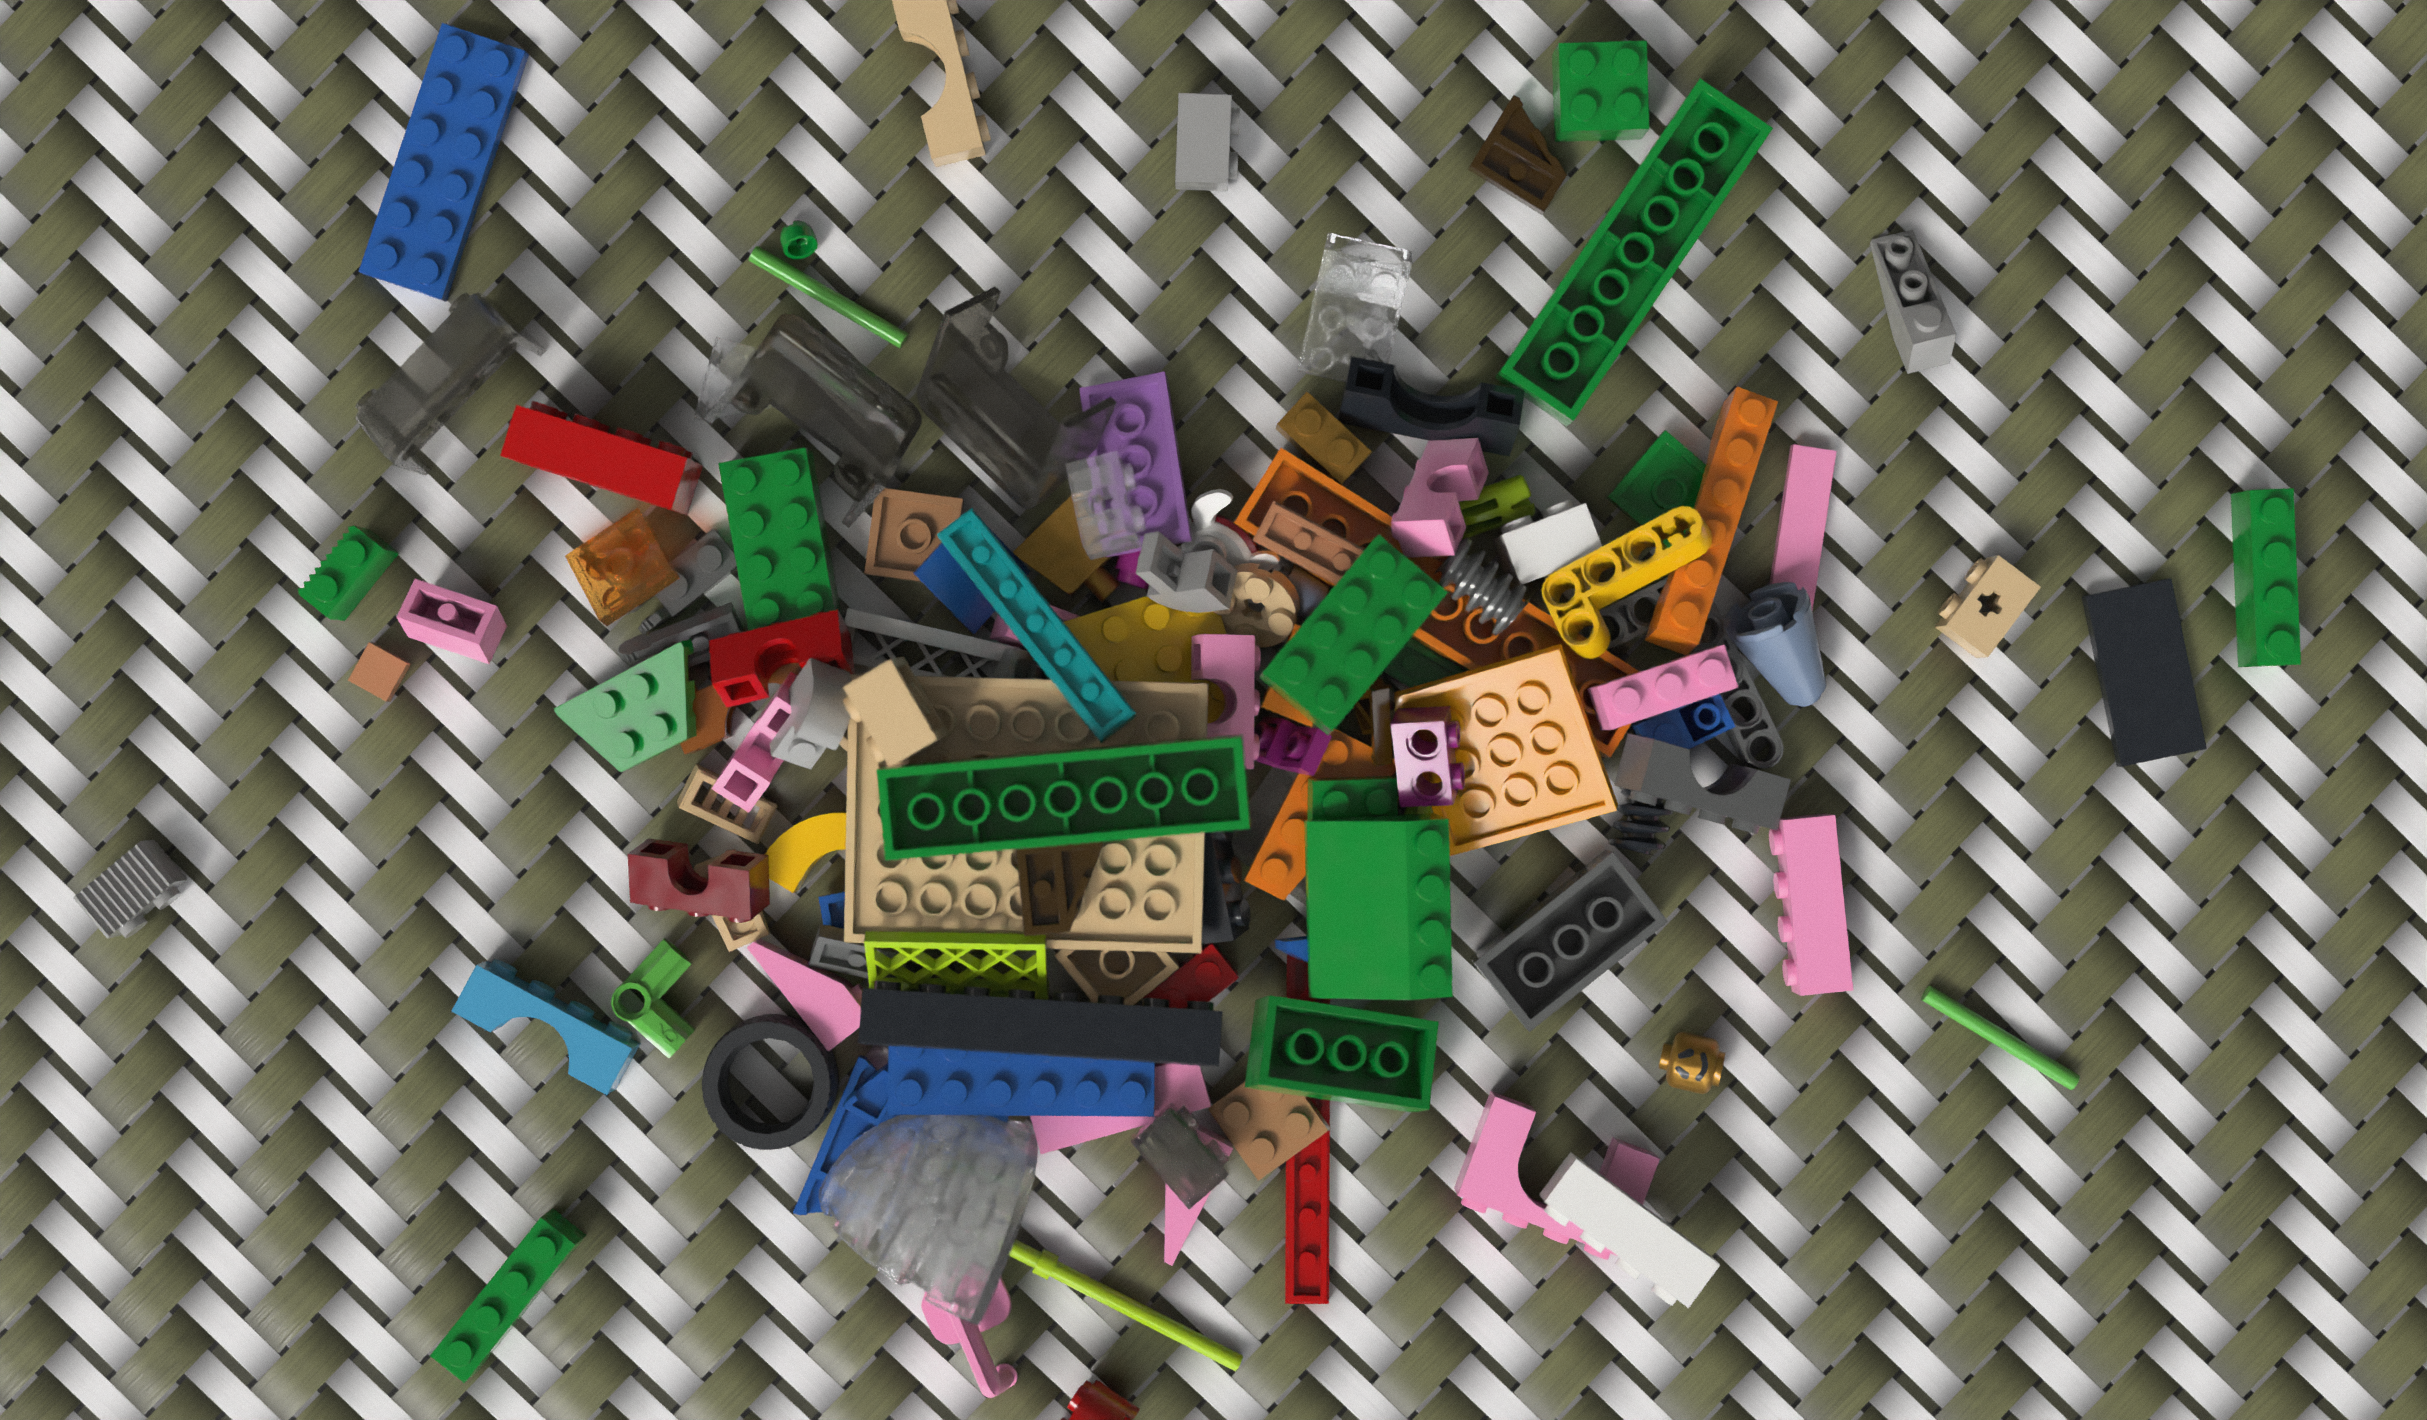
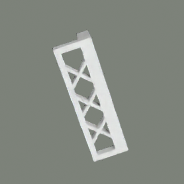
(922, 635)

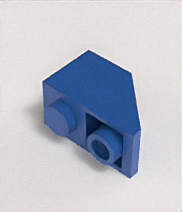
(1687, 724)

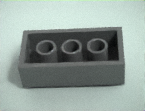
(1568, 939)

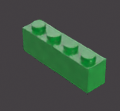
(2265, 578)
(508, 1295)

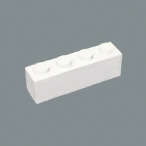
(1628, 1230)

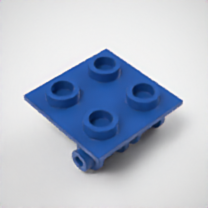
(954, 587)

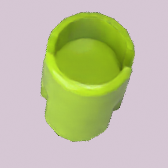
(1497, 506)

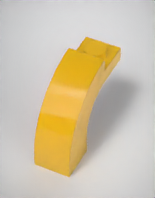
(802, 846)

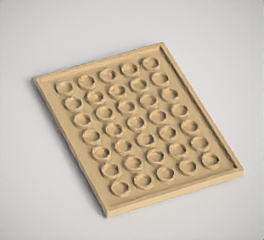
(1141, 890)

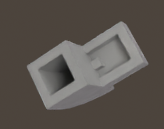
(1185, 580)
(816, 716)

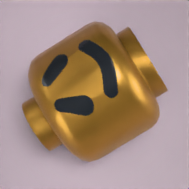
(1692, 1062)

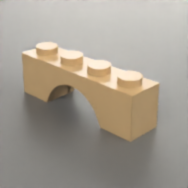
(952, 123)

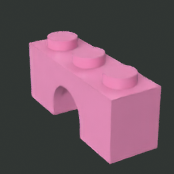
(1430, 511)
(1231, 665)
(1662, 687)
(751, 765)

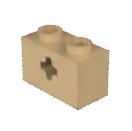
(2008, 596)

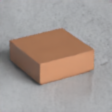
(379, 671)

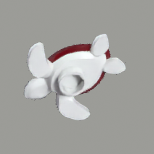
(1222, 535)

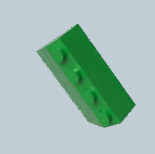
(1379, 907)

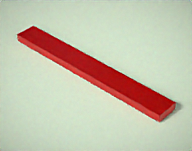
(1307, 1191)

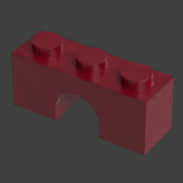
(665, 880)

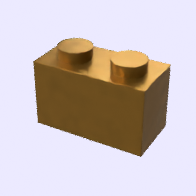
(1322, 439)

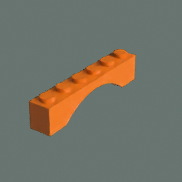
(1720, 502)

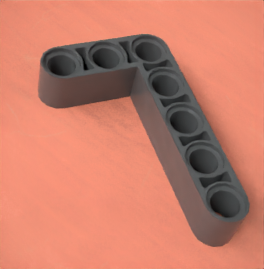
(1757, 723)

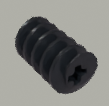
(1640, 825)

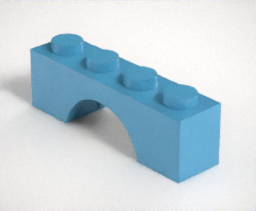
(595, 1051)

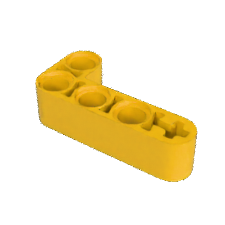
(1628, 576)

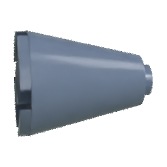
(1780, 641)

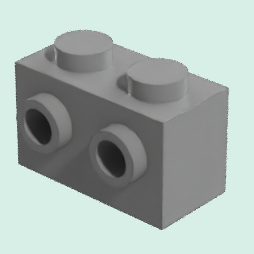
(1204, 142)

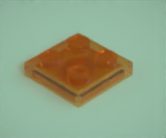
(622, 567)

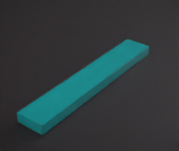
(1036, 625)

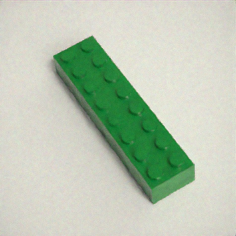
(1634, 252)
(1064, 797)

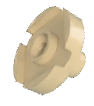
(1274, 592)

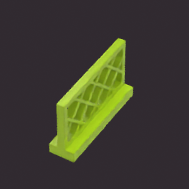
(956, 948)

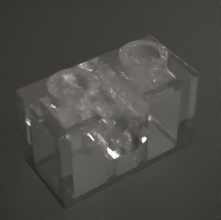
(1091, 484)

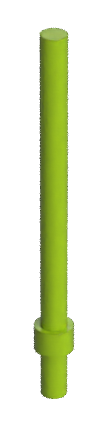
(1047, 1265)

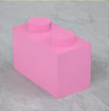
(451, 621)

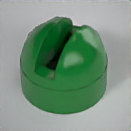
(798, 249)

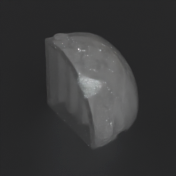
(935, 1203)

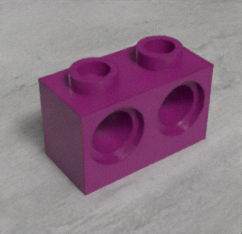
(1417, 756)

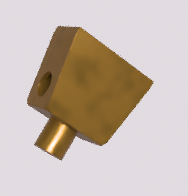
(1059, 555)

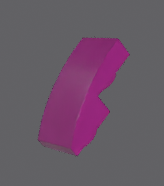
(1290, 746)

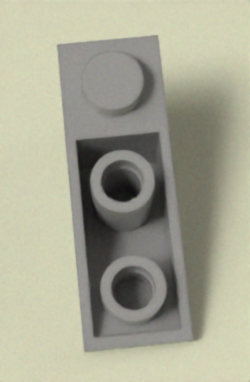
(1913, 303)

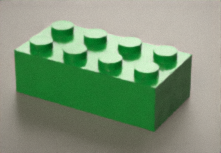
(779, 537)
(1353, 634)
(1341, 1054)

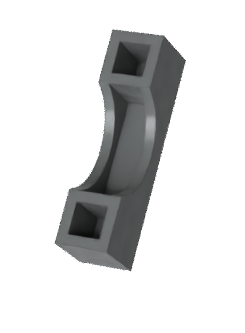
(1665, 772)

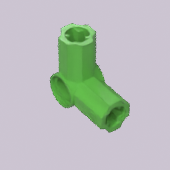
(653, 979)

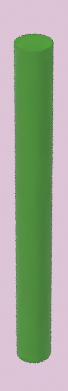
(828, 297)
(2000, 1037)

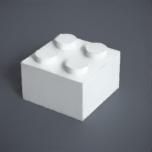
(1547, 545)

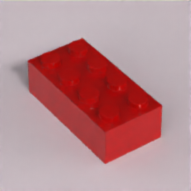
(607, 461)

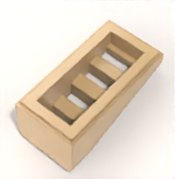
(686, 802)

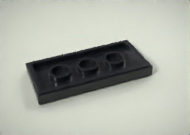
(2144, 672)

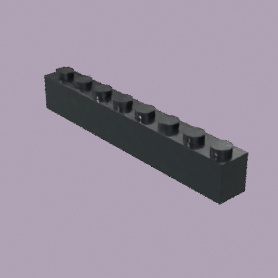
(1040, 1026)

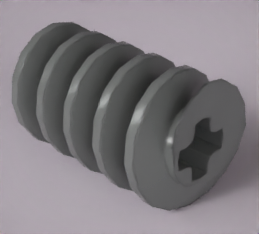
(1482, 586)

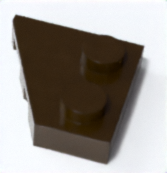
(1518, 160)
(1374, 719)
(1054, 884)

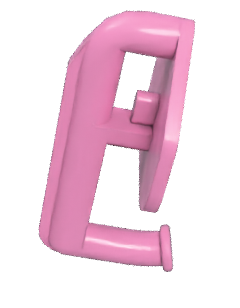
(952, 1330)

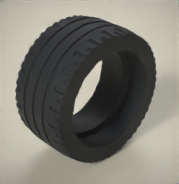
(728, 1115)

